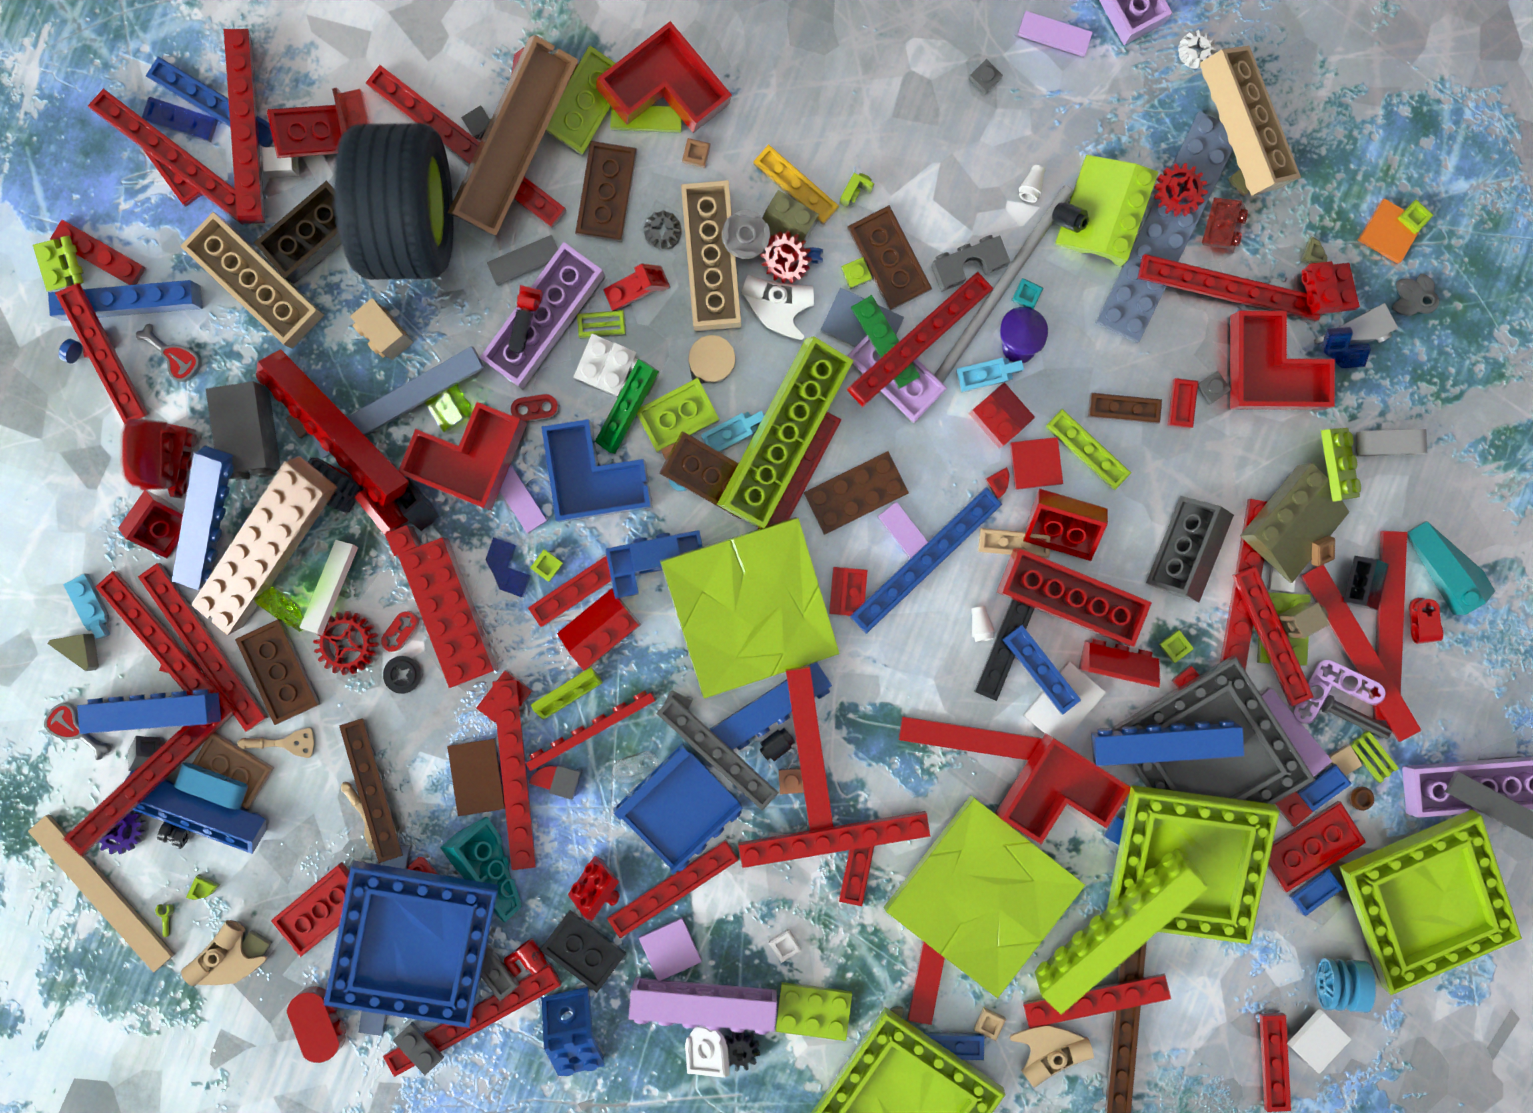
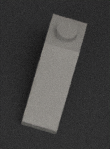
(1370, 326)

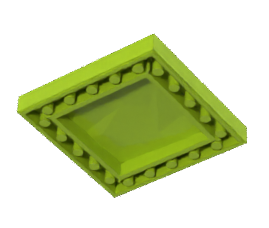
(750, 607)
(1219, 836)
(984, 896)
(1431, 901)
(907, 1072)

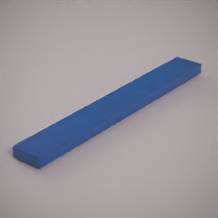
(925, 560)

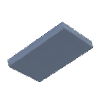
(843, 324)

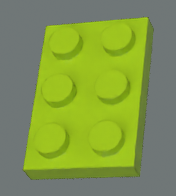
(678, 411)
(1341, 463)
(1283, 602)
(813, 1011)

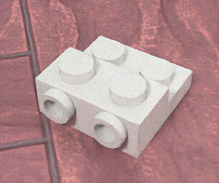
(605, 365)

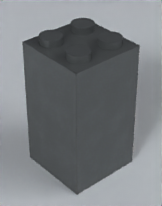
(244, 428)

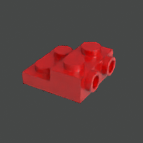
(1330, 288)

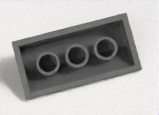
(1190, 548)

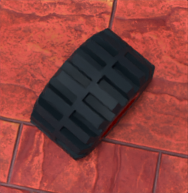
(344, 496)

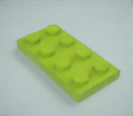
(581, 104)

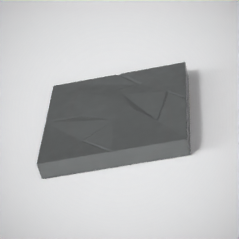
(1225, 692)

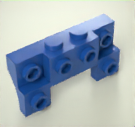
(644, 557)

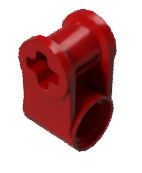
(1425, 623)

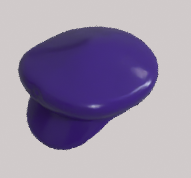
(1023, 334)

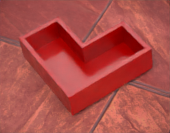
(667, 69)
(1265, 377)
(473, 468)
(1053, 780)

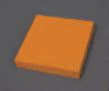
(1386, 233)

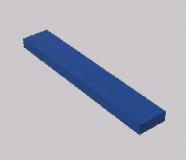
(200, 95)

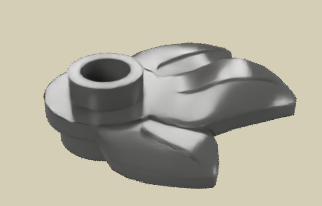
(1412, 296)

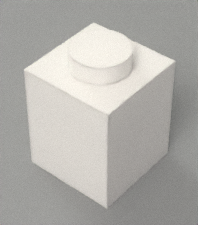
(278, 166)

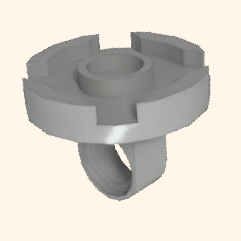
(745, 234)

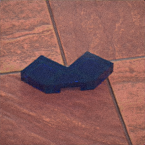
(1337, 347)
(499, 560)

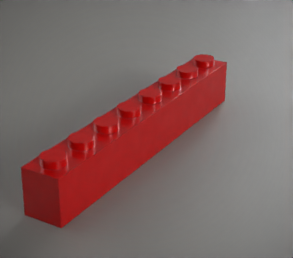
(244, 126)
(331, 428)

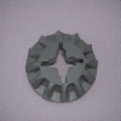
(670, 237)

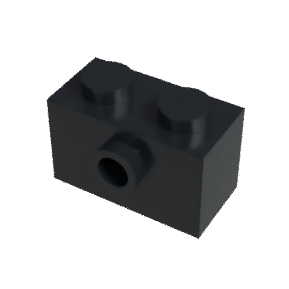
(1366, 582)

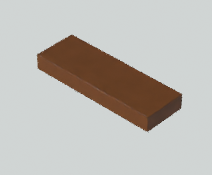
(1125, 408)

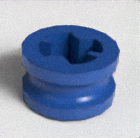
(815, 254)

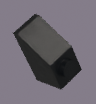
(416, 507)

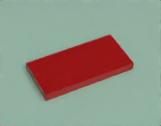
(1313, 846)
(314, 912)

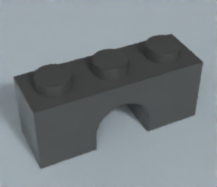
(988, 253)

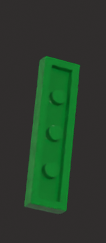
(881, 335)
(626, 406)

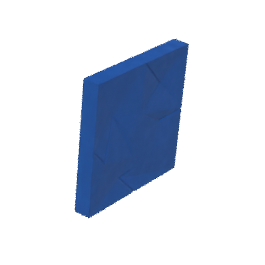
(410, 944)

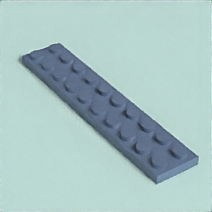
(1162, 234)

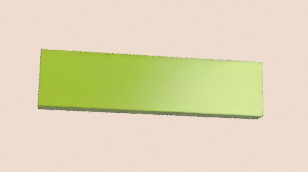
(1088, 449)

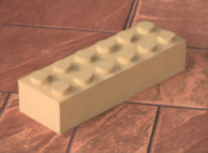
(1249, 119)
(709, 263)
(252, 280)

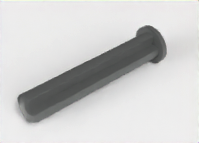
(1356, 717)

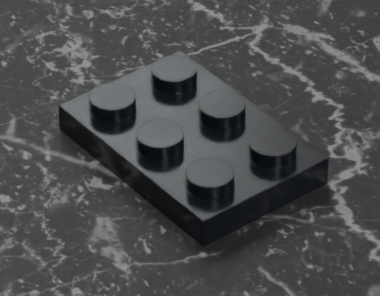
(583, 951)

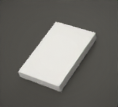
(1048, 718)

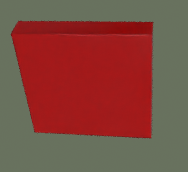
(1036, 463)

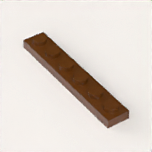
(371, 790)

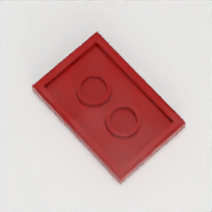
(305, 130)

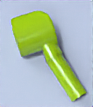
(165, 917)

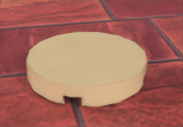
(711, 358)

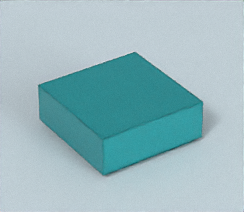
(1027, 293)

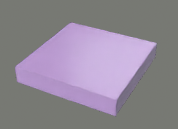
(670, 949)

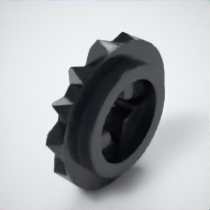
(391, 673)

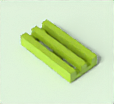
(602, 333)
(1386, 772)

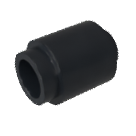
(1070, 216)
(776, 744)

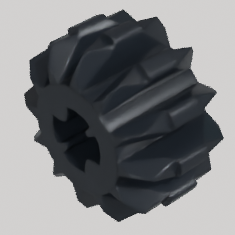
(748, 1053)

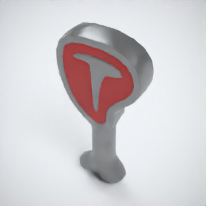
(181, 361)
(64, 724)

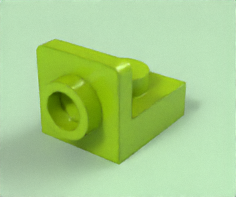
(852, 192)

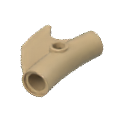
(222, 959)
(1046, 1044)

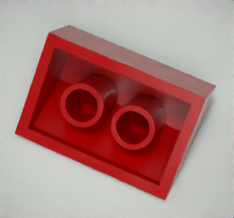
(1071, 524)
(598, 630)
(1120, 663)

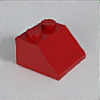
(1002, 415)
(153, 524)

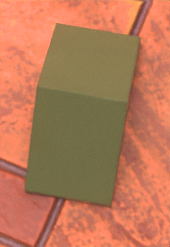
(78, 649)

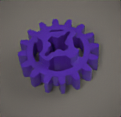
(125, 836)

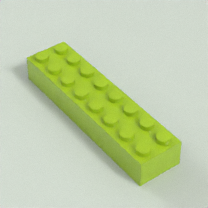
(785, 432)
(1119, 930)

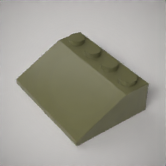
(1294, 519)

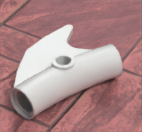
(778, 313)

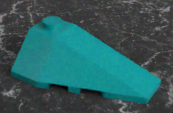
(1454, 574)
(480, 857)

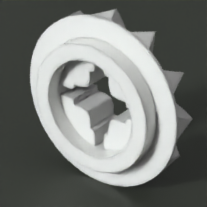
(1190, 56)

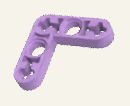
(1328, 683)

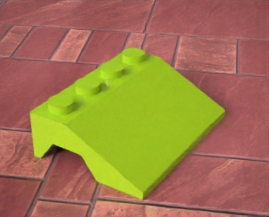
(1115, 201)

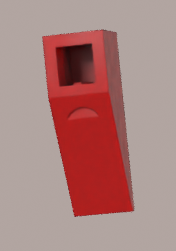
(181, 458)

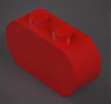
(316, 1025)

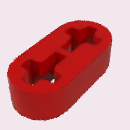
(395, 628)

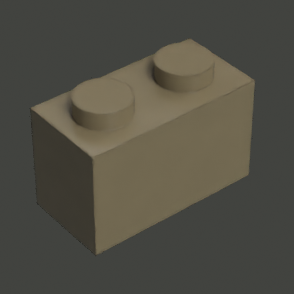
(1304, 619)

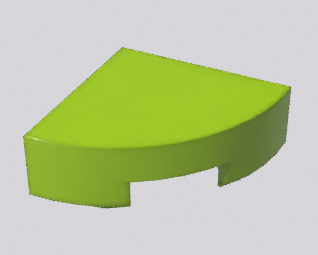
(202, 888)

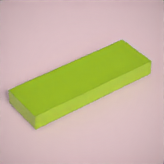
(653, 120)
(566, 693)

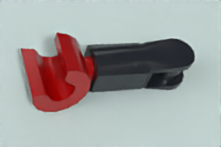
(528, 300)

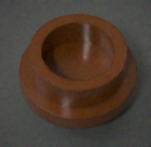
(1361, 798)

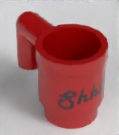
(529, 956)

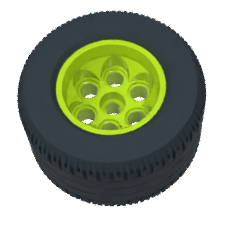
(394, 201)

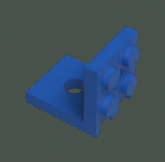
(570, 1041)

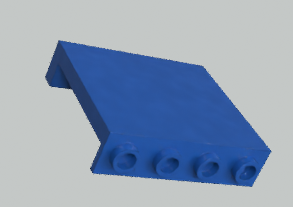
(678, 808)

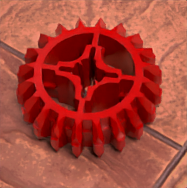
(341, 652)

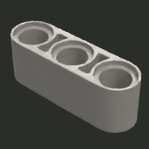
(1391, 442)

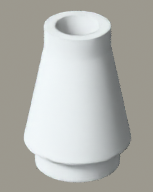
(1032, 185)
(981, 625)

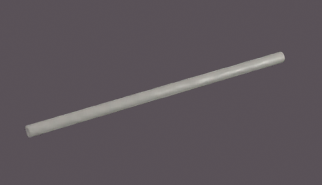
(1001, 287)

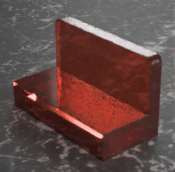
(350, 108)

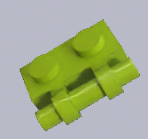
(53, 265)

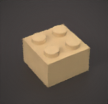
(381, 329)

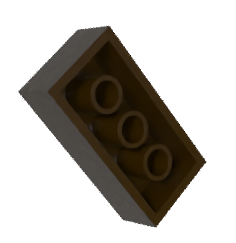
(303, 235)

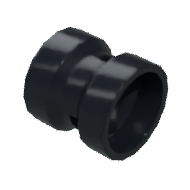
(173, 834)

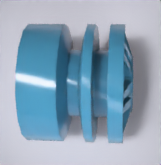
(1345, 985)

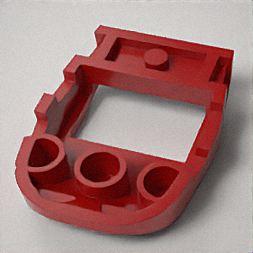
(147, 453)

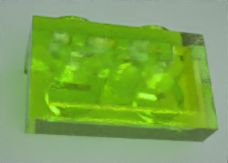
(449, 408)
(281, 607)

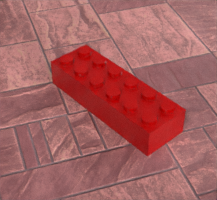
(1074, 597)
(448, 612)

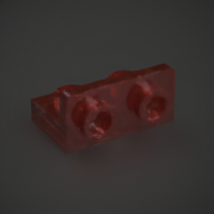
(1225, 224)

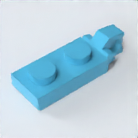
(987, 373)
(732, 431)
(88, 605)

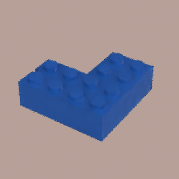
(582, 486)

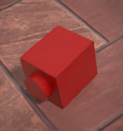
(403, 539)

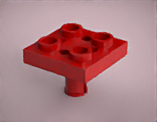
(594, 888)

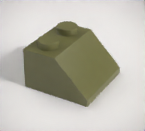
(789, 215)

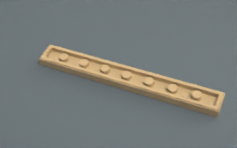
(102, 894)

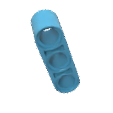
(211, 786)

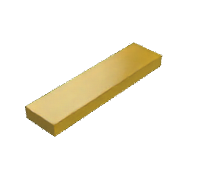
(795, 183)

